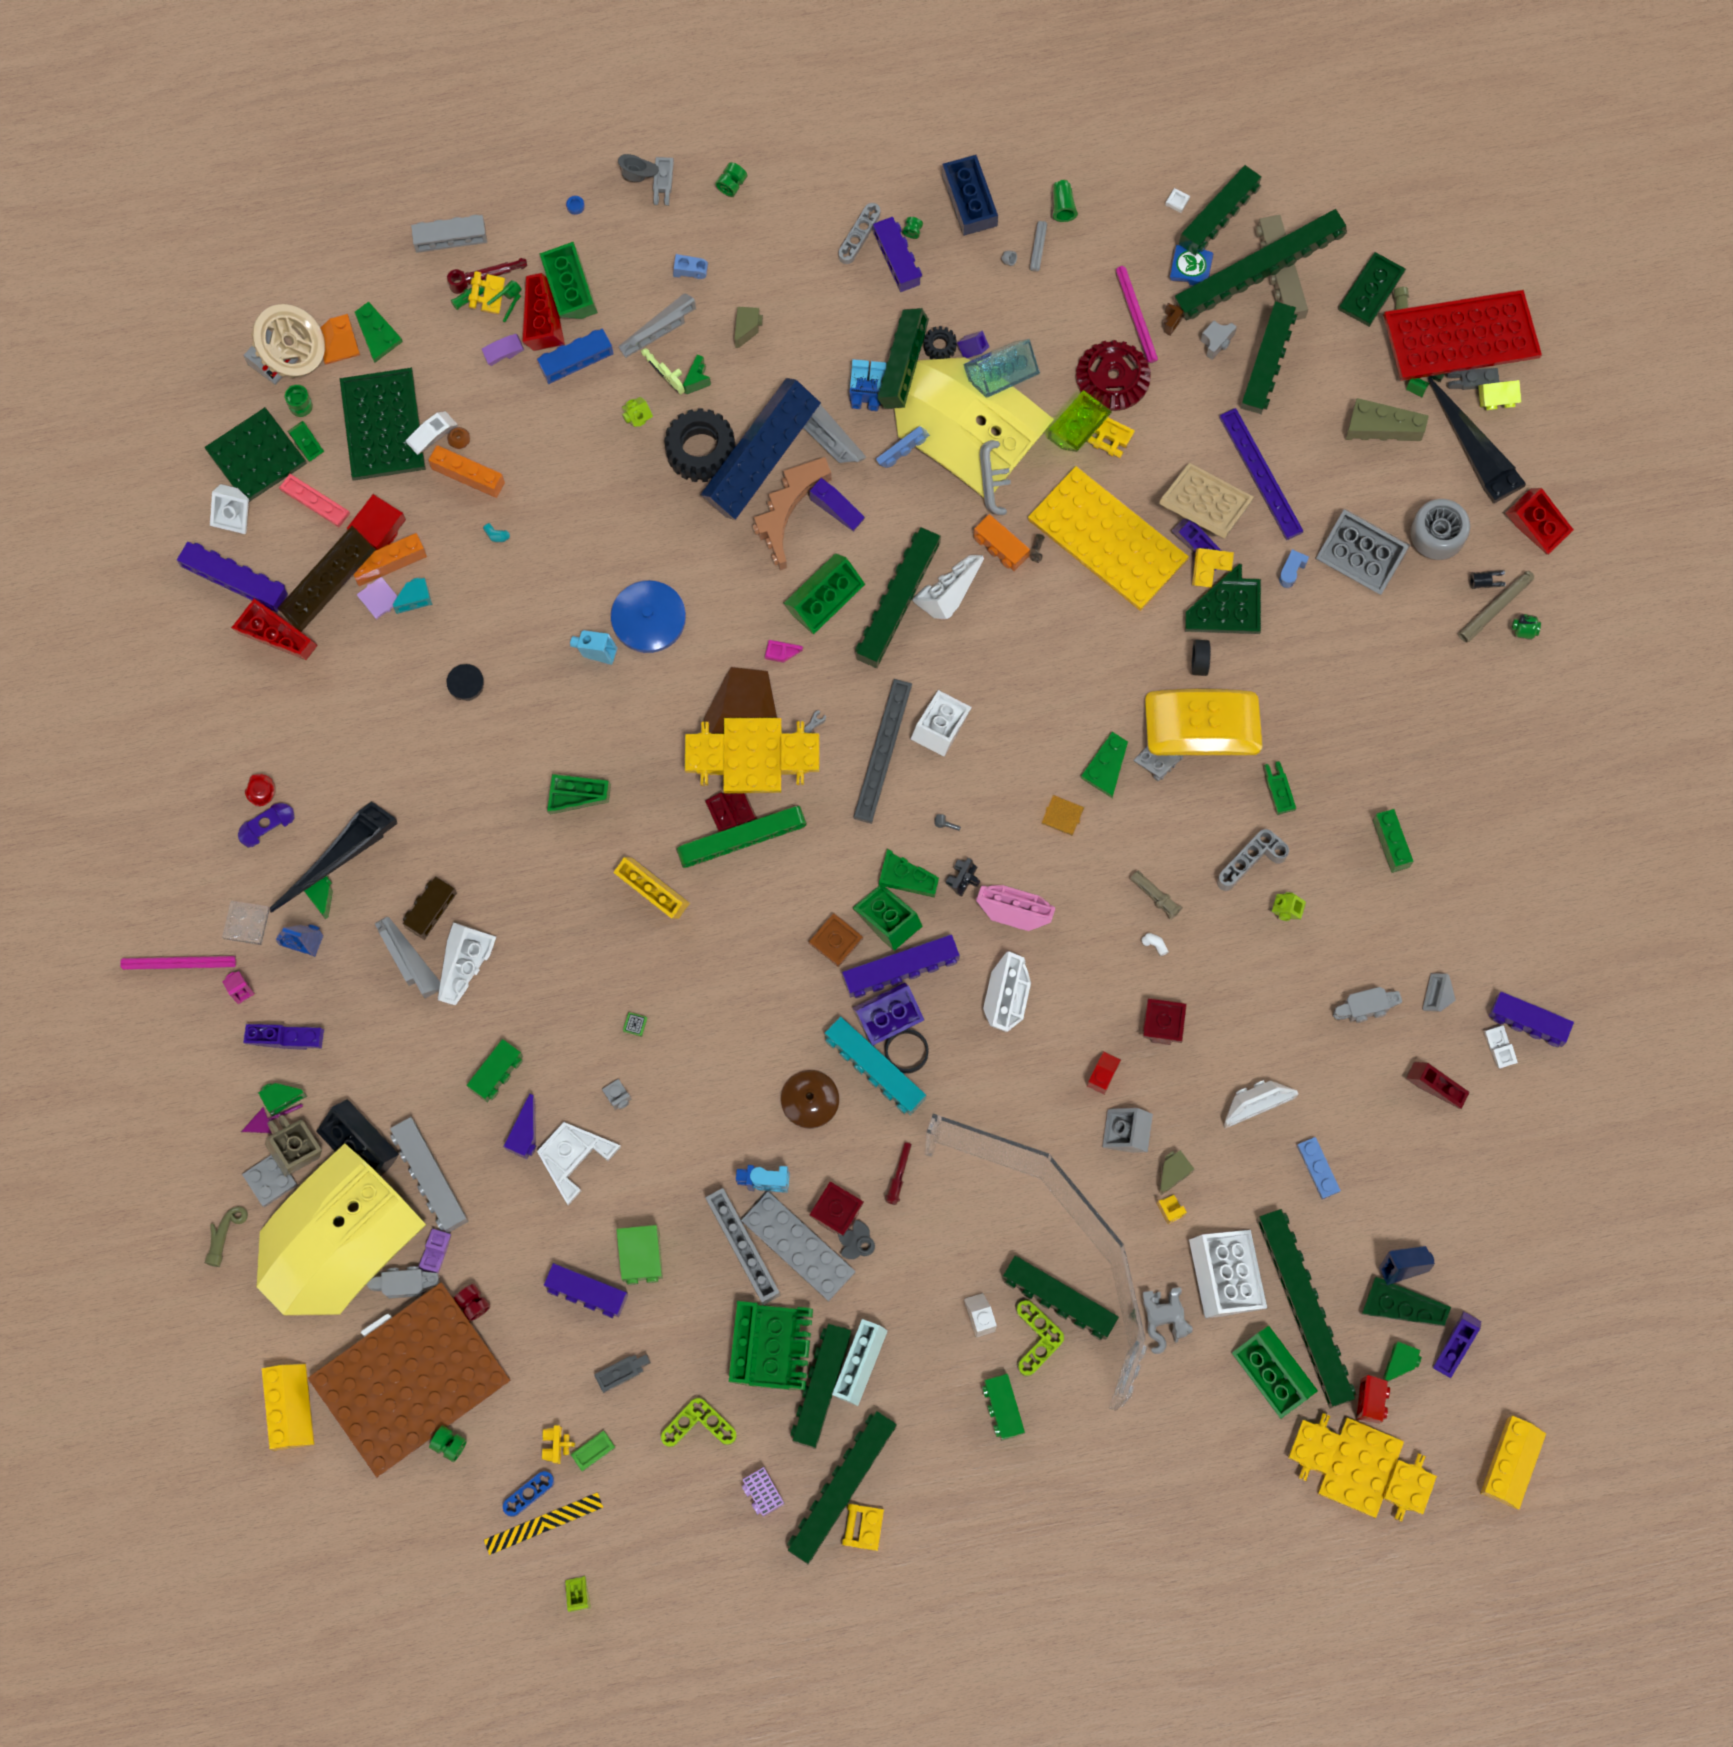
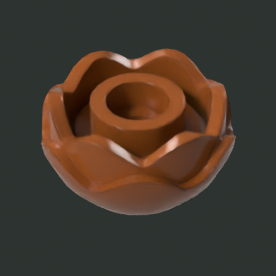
(458, 443)

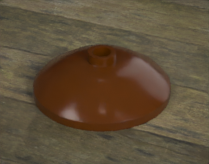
(811, 1112)

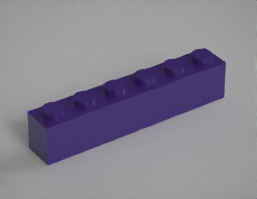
(232, 576)
(901, 966)

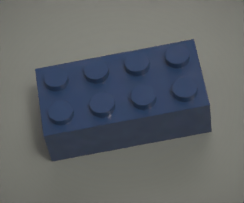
(970, 195)

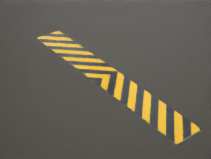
(543, 1523)

